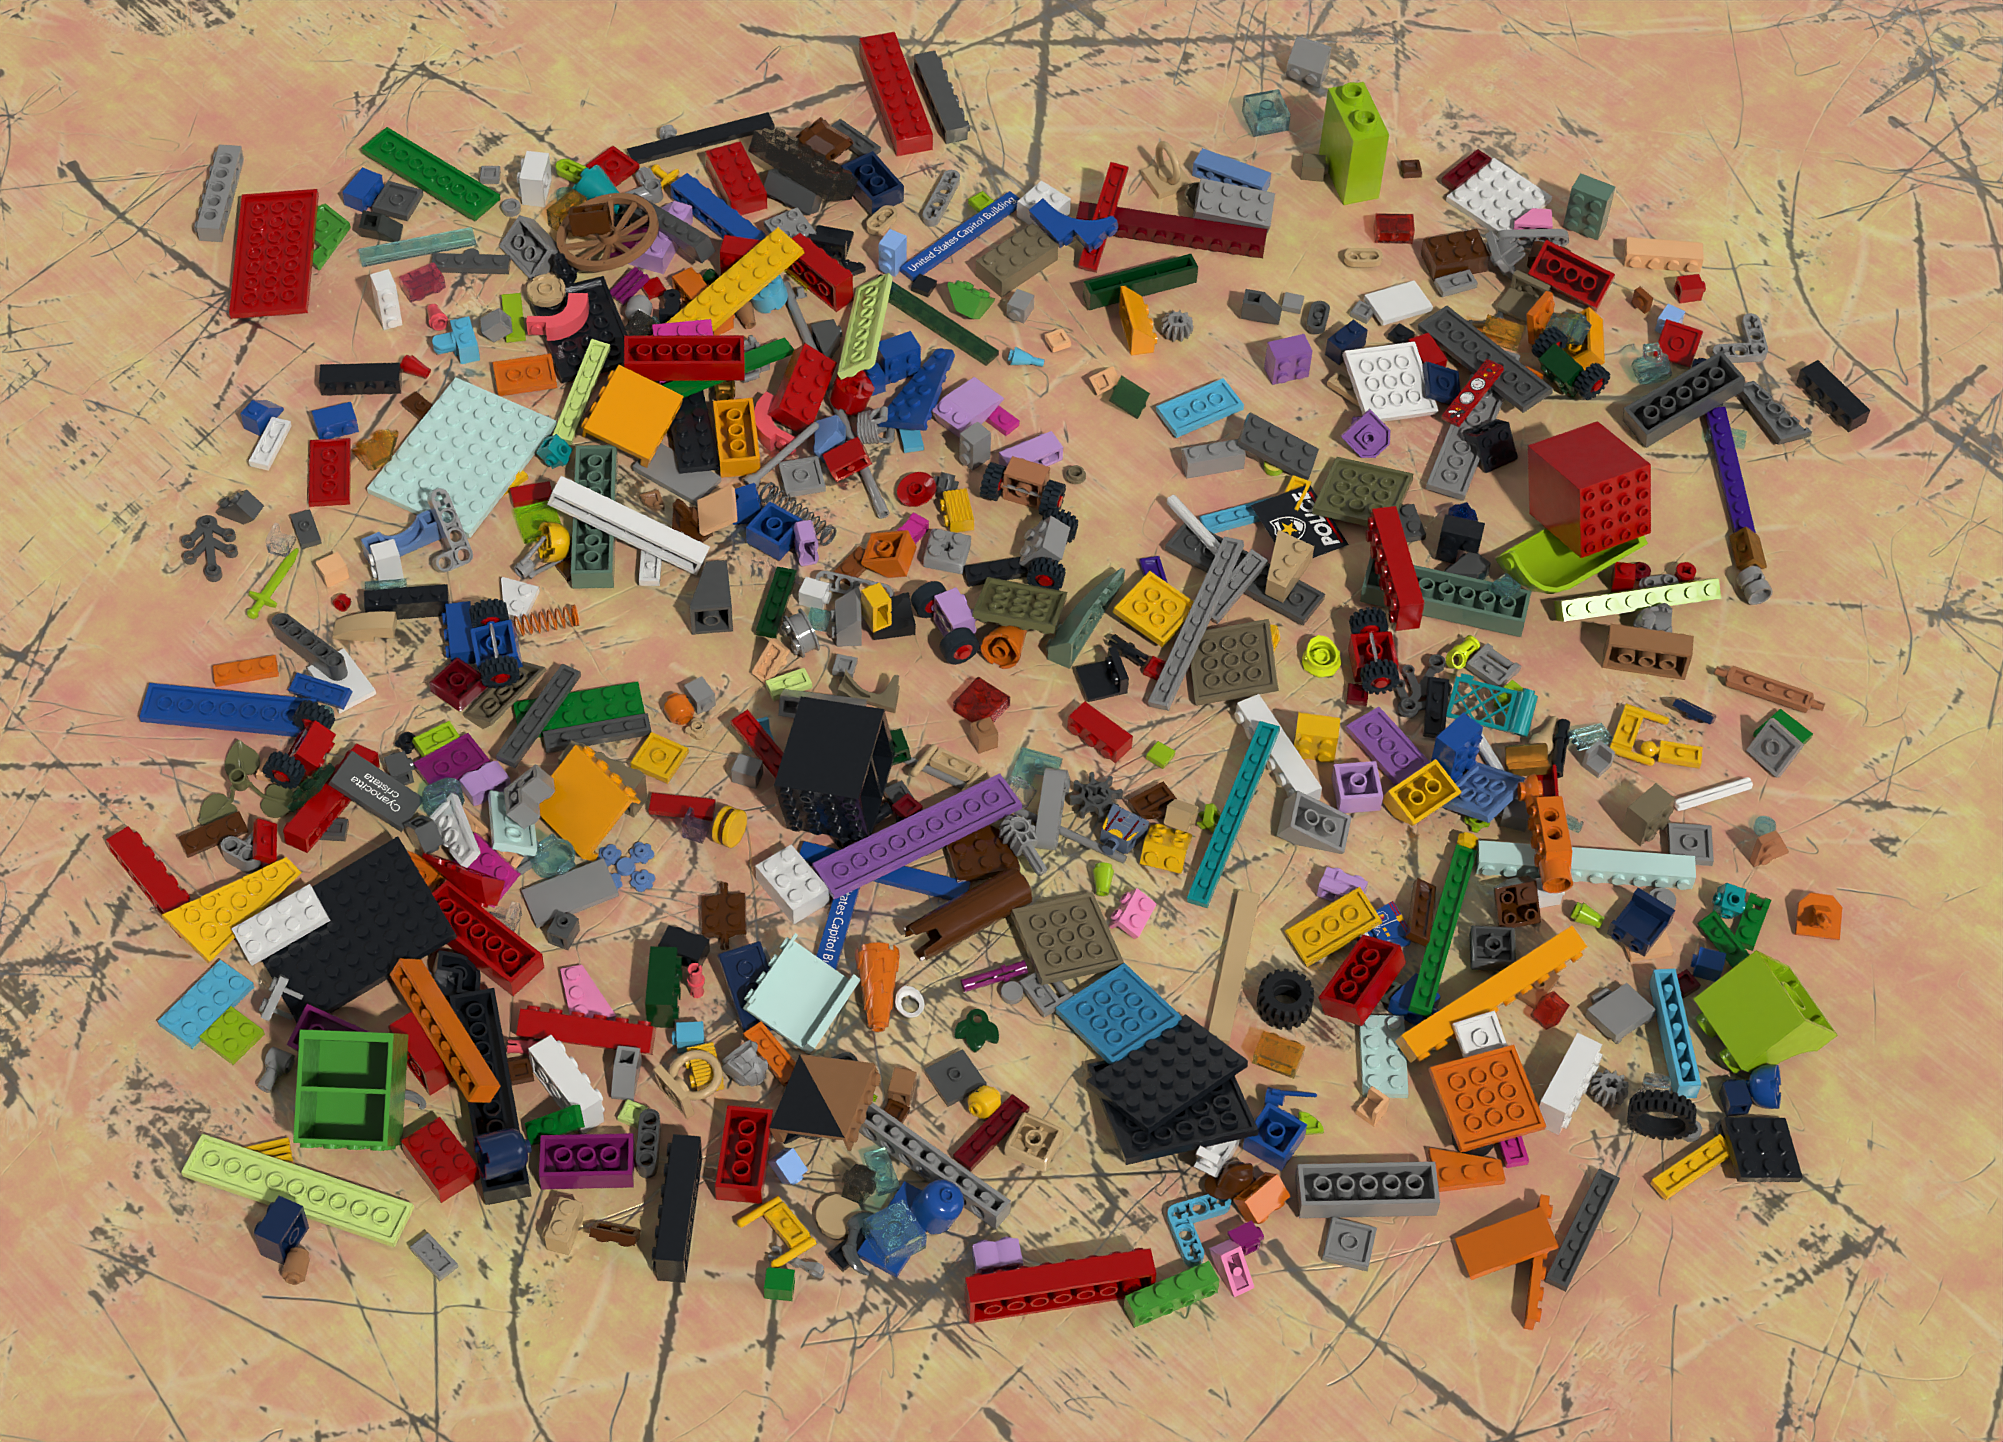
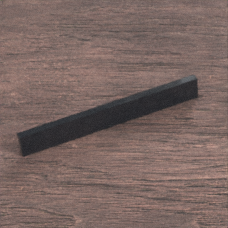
(700, 138)

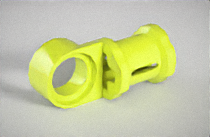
(1462, 652)

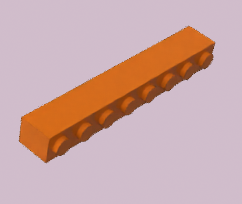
(445, 1030)

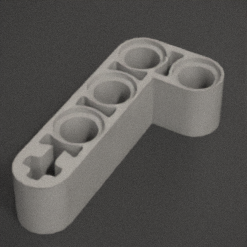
(445, 530)
(1054, 788)

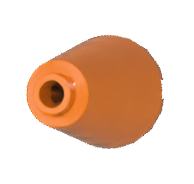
(1004, 646)

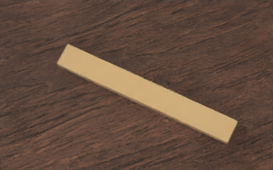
(1234, 965)

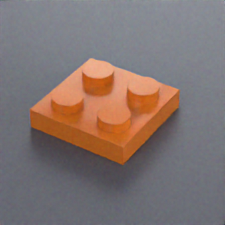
(1539, 316)

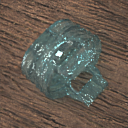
(1652, 370)
(437, 792)
(554, 857)

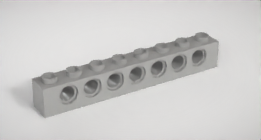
(934, 1165)

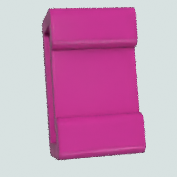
(916, 526)

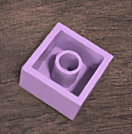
(1357, 787)

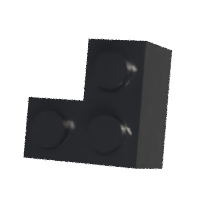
(1458, 535)

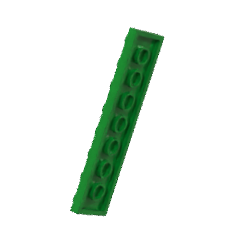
(431, 174)

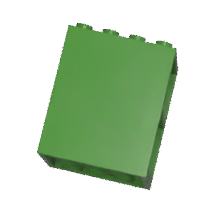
(350, 1090)

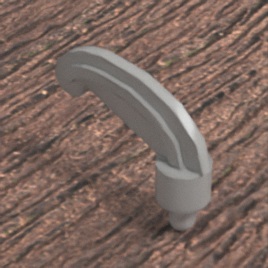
(416, 1098)

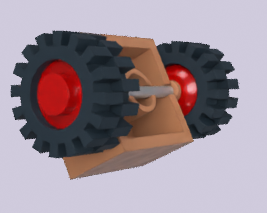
(1023, 484)

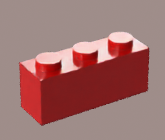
(1099, 732)

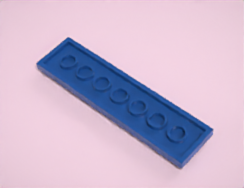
(221, 709)

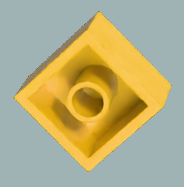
(1316, 737)

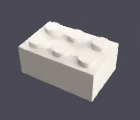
(792, 884)

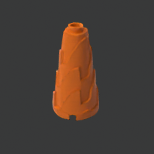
(878, 974)

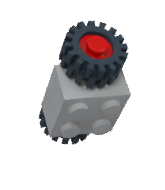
(1045, 548)

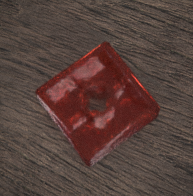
(981, 701)

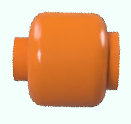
(679, 708)

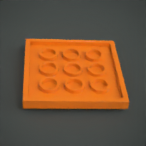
(1487, 1098)

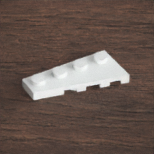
(456, 831)

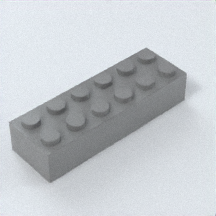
(1367, 1189)

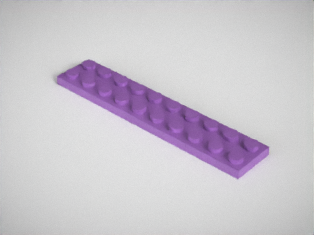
(917, 836)

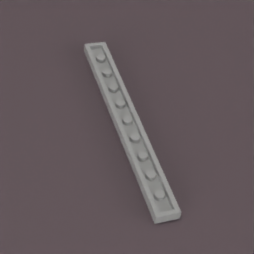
(1196, 623)

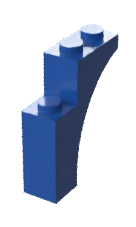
(1064, 228)

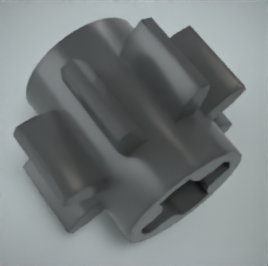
(945, 482)

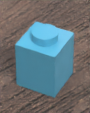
(688, 1035)

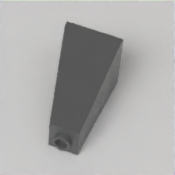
(712, 600)

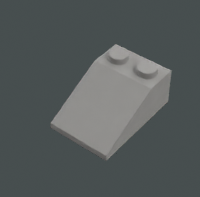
(1313, 824)

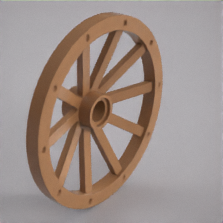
(612, 240)

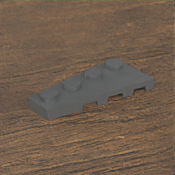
(1773, 415)

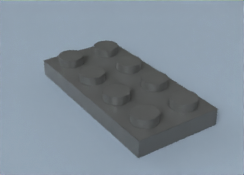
(1277, 446)

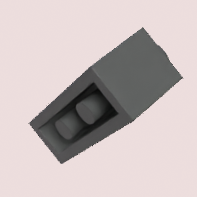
(791, 193)

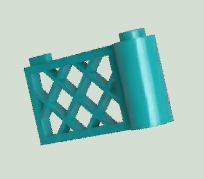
(1520, 707)

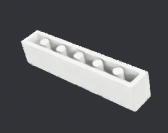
(1284, 759)

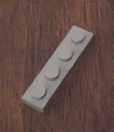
(1238, 582)

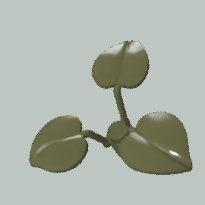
(238, 764)

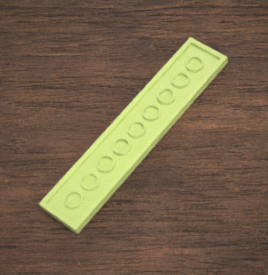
(322, 1196)

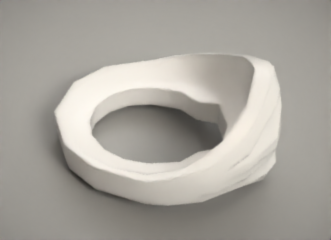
(913, 993)

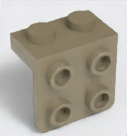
(1521, 296)

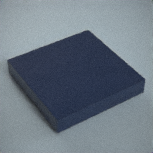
(1441, 383)

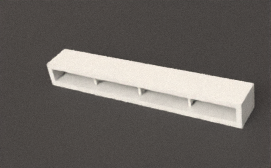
(628, 525)

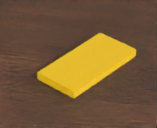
(1333, 926)

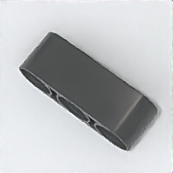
(648, 1133)

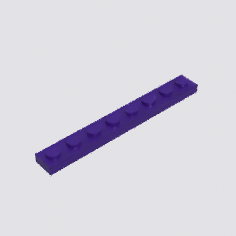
(1729, 469)

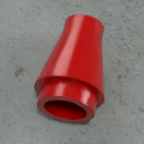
(413, 366)

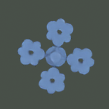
(626, 866)

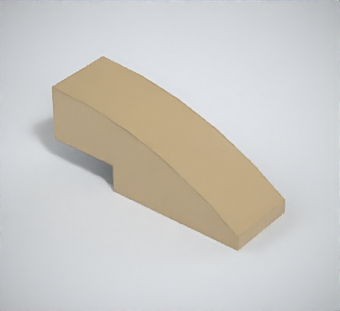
(366, 626)

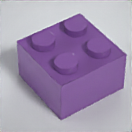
(1288, 359)

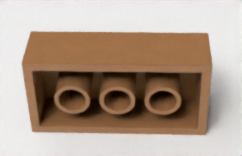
(1647, 651)

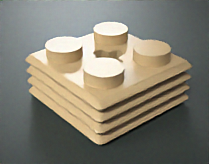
(1021, 1145)

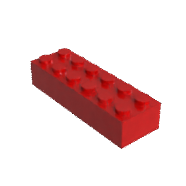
(686, 357)
(1395, 568)
(487, 941)

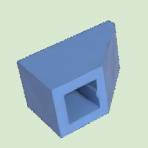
(829, 435)

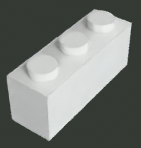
(386, 299)

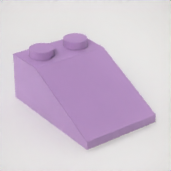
(966, 406)

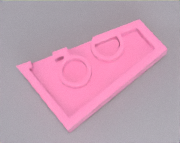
(583, 994)

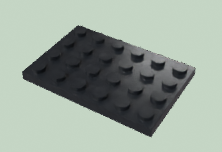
(601, 325)
(1167, 1074)

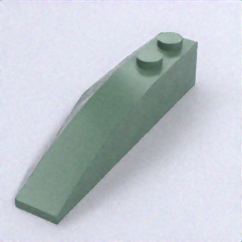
(1082, 621)

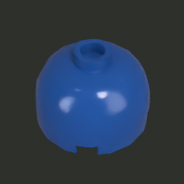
(1764, 1086)

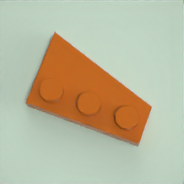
(1465, 1171)

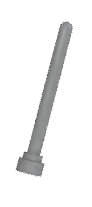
(755, 477)

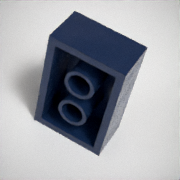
(875, 183)

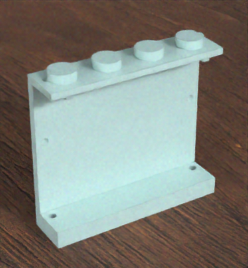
(799, 995)

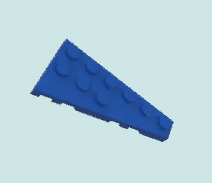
(917, 399)

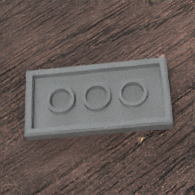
(665, 472)
(570, 892)

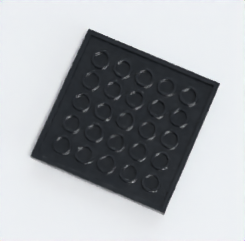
(1210, 1121)

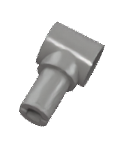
(276, 1064)

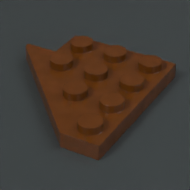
(980, 855)

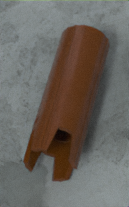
(971, 912)

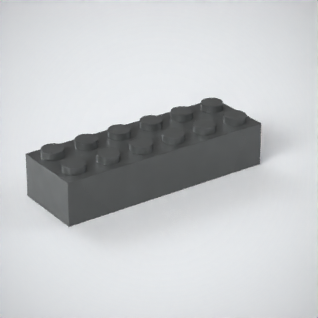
(1683, 399)

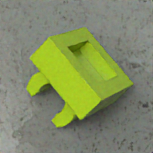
(1210, 817)

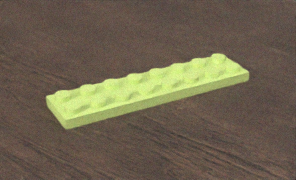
(865, 326)

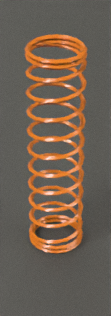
(573, 620)

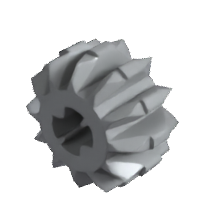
(1177, 325)
(1609, 1088)

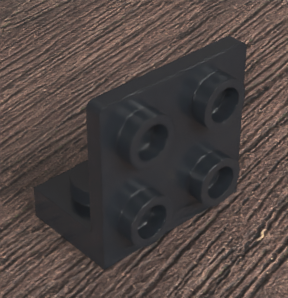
(833, 241)
(1493, 444)
(1104, 678)

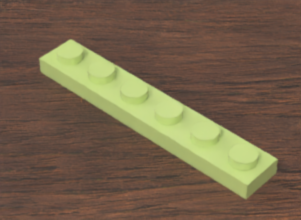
(582, 390)

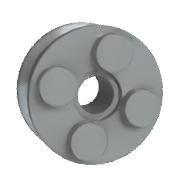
(801, 633)

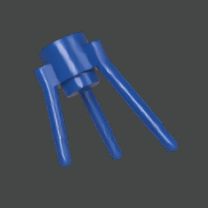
(1277, 1096)

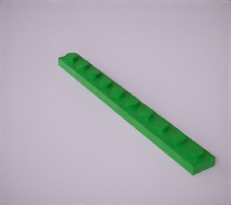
(1442, 931)

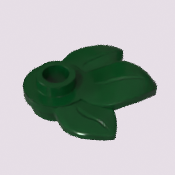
(977, 1033)

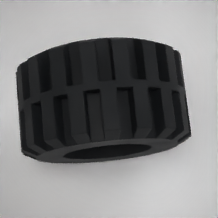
(1285, 984)

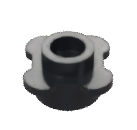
(404, 738)

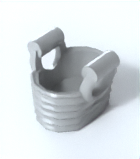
(868, 426)

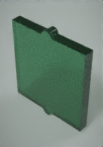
(1129, 397)

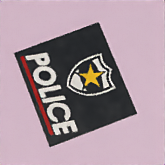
(1280, 514)

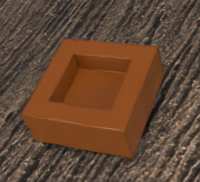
(1642, 300)

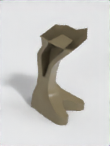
(885, 700)

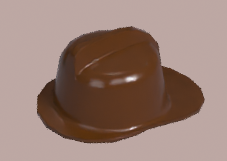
(1231, 1181)

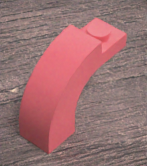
(564, 323)
(767, 433)

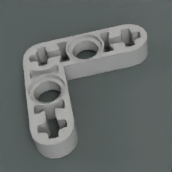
(1751, 346)

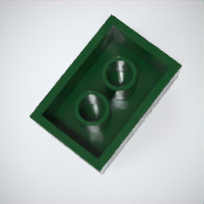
(663, 986)

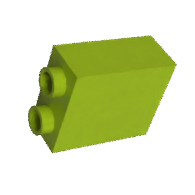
(1354, 142)

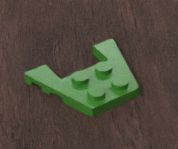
(329, 233)

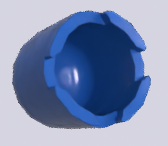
(938, 1206)

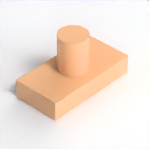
(771, 660)

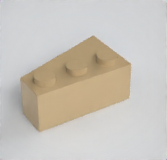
(1287, 565)

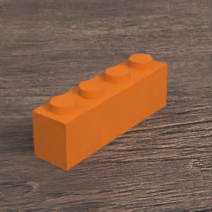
(690, 286)

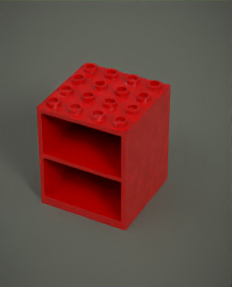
(1589, 489)

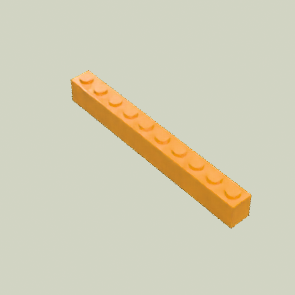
(1492, 993)

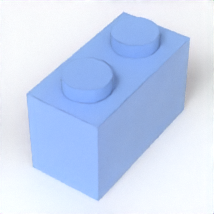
(892, 252)

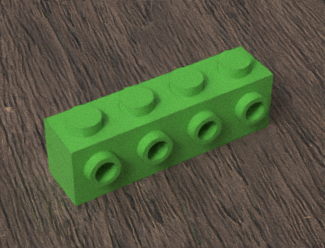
(1171, 1294)

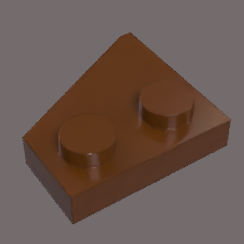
(1152, 802)

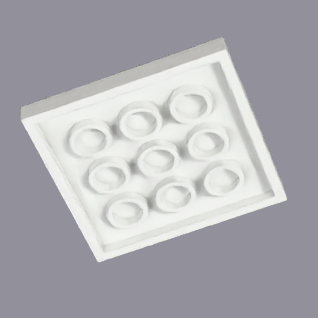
(1497, 197)
(1389, 381)

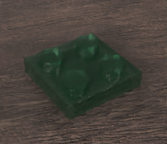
(310, 786)

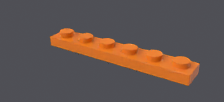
(1537, 1273)

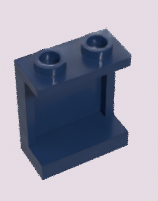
(1641, 922)

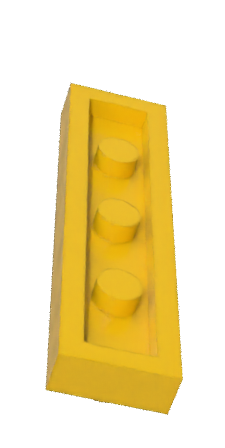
(1691, 1167)

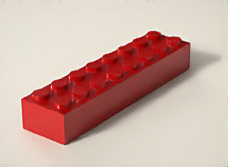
(895, 94)
(1058, 1285)

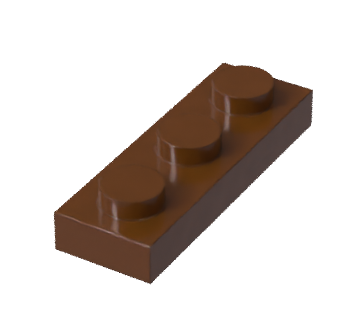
(212, 834)

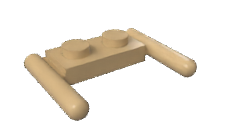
(951, 765)

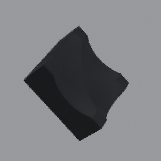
(902, 619)

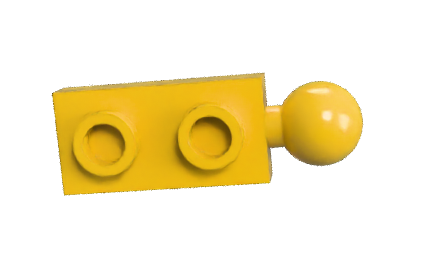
(1674, 753)

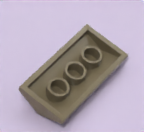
(499, 700)

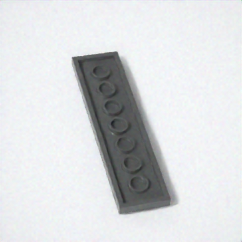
(1471, 350)
(1297, 606)

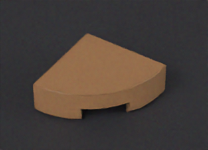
(652, 500)

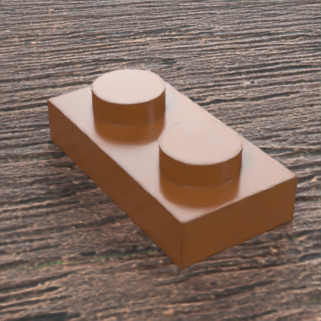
(852, 565)

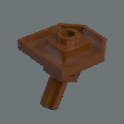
(686, 521)

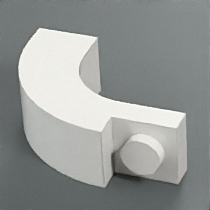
(1215, 1157)

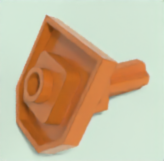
(1819, 917)

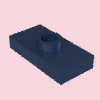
(1693, 711)

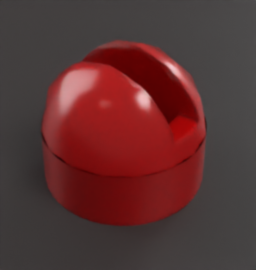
(337, 602)

